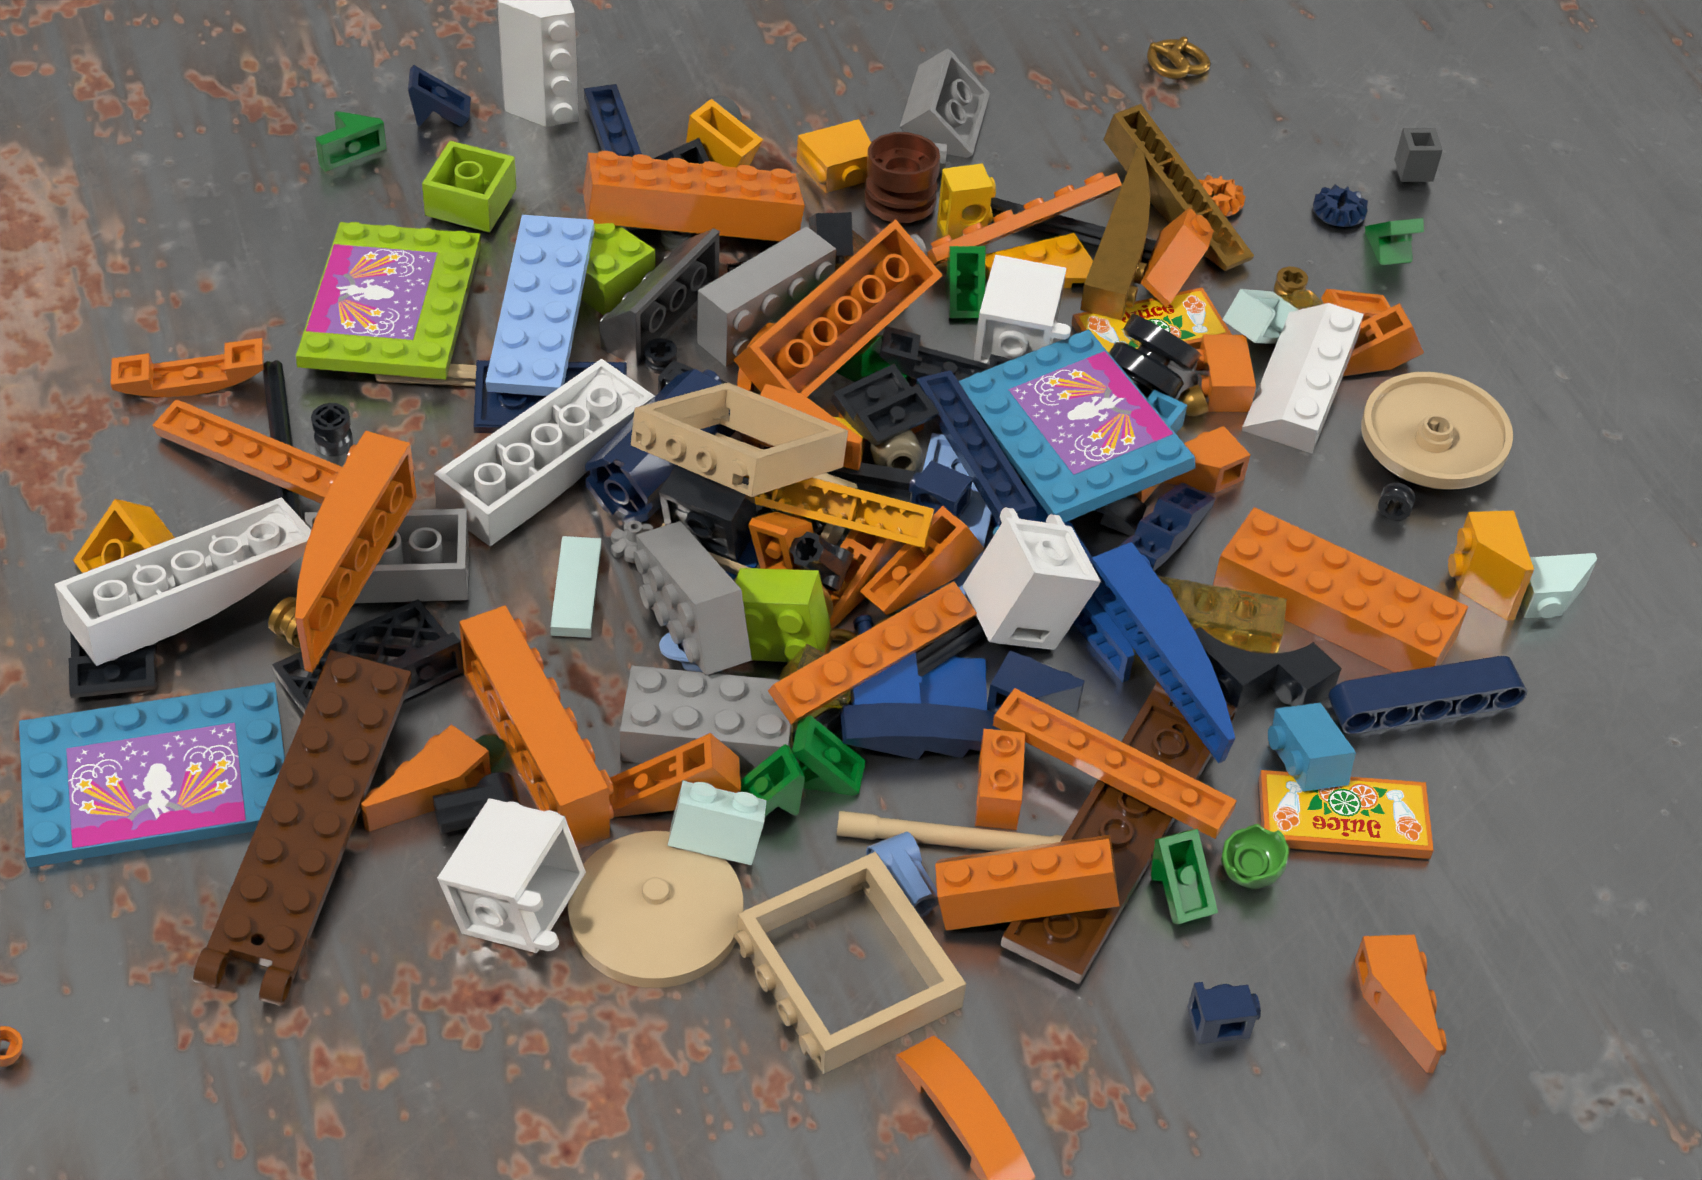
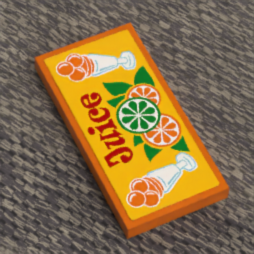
(1186, 317)
(1355, 818)

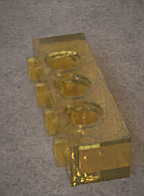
(1232, 615)

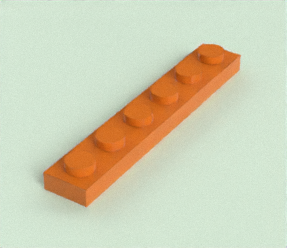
(1034, 213)
(246, 450)
(871, 652)
(1116, 763)

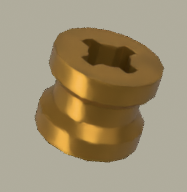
(283, 620)

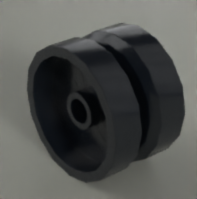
(1155, 352)

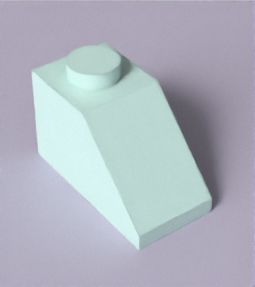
(1556, 584)

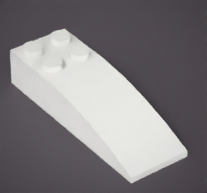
(538, 452)
(179, 580)

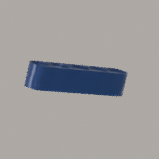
(1427, 694)

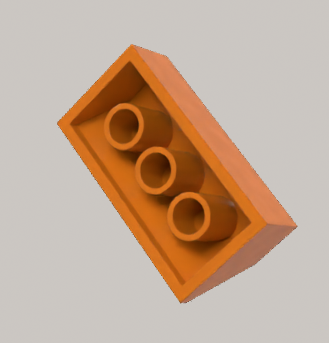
(1026, 882)

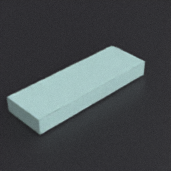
(576, 587)

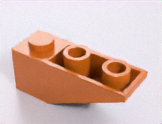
(443, 766)
(1396, 988)

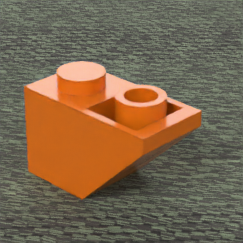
(1218, 462)

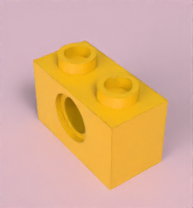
(964, 199)

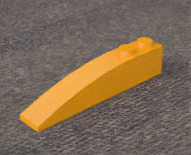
(852, 509)

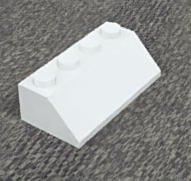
(539, 60)
(1304, 375)

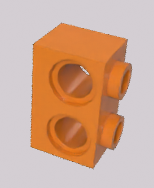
(1000, 779)

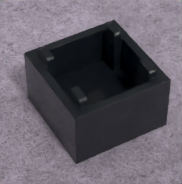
(709, 511)

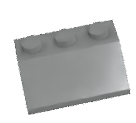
(946, 104)

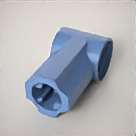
(904, 863)

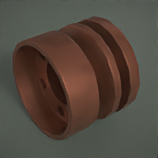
(902, 177)

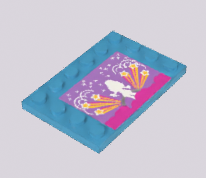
(1076, 426)
(148, 773)

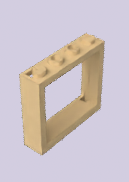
(801, 442)
(831, 1051)

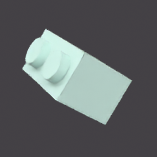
(717, 822)

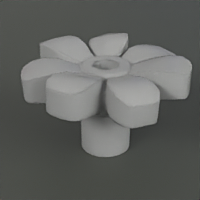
(625, 540)

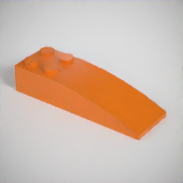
(350, 536)

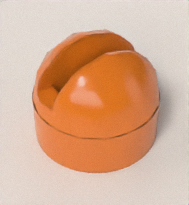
(15, 1047)

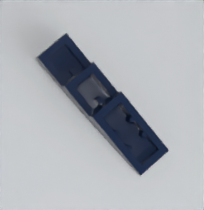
(1170, 523)
(915, 727)

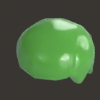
(1255, 856)

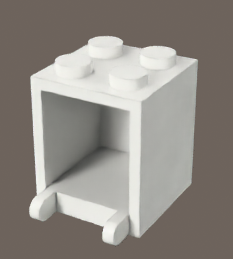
(1020, 309)
(1030, 582)
(513, 876)

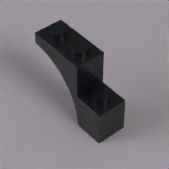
(1294, 676)

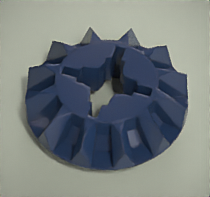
(1350, 214)

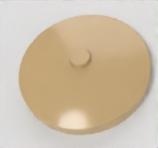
(1437, 430)
(654, 911)

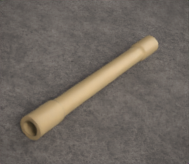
(874, 827)

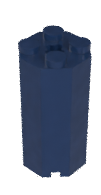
(630, 478)

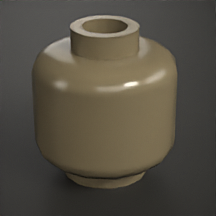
(899, 452)

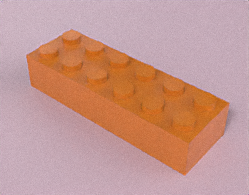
(692, 196)
(840, 314)
(1341, 594)
(536, 728)

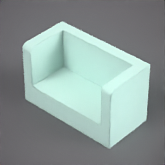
(1258, 315)

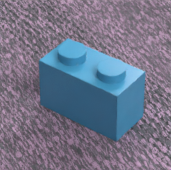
(1311, 747)

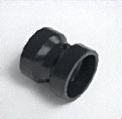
(332, 429)

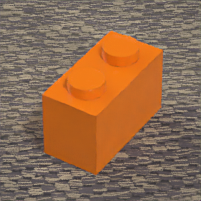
(1226, 373)

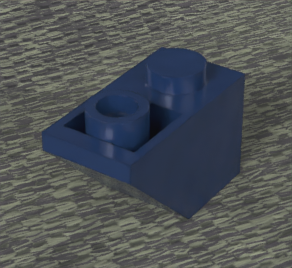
(1036, 679)

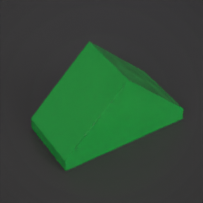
(965, 281)

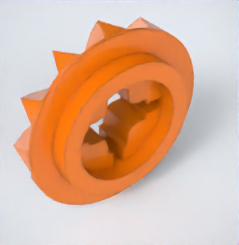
(1233, 196)

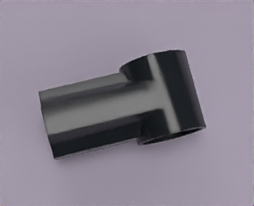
(815, 553)
(461, 807)

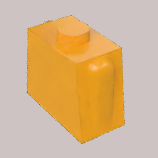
(723, 135)
(835, 155)

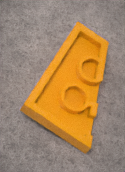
(1059, 251)

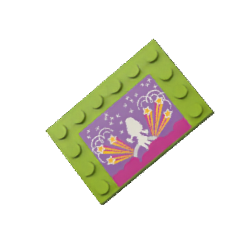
(390, 301)

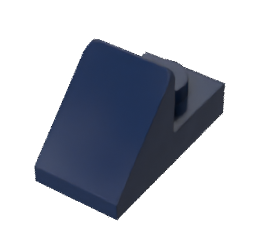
(433, 94)

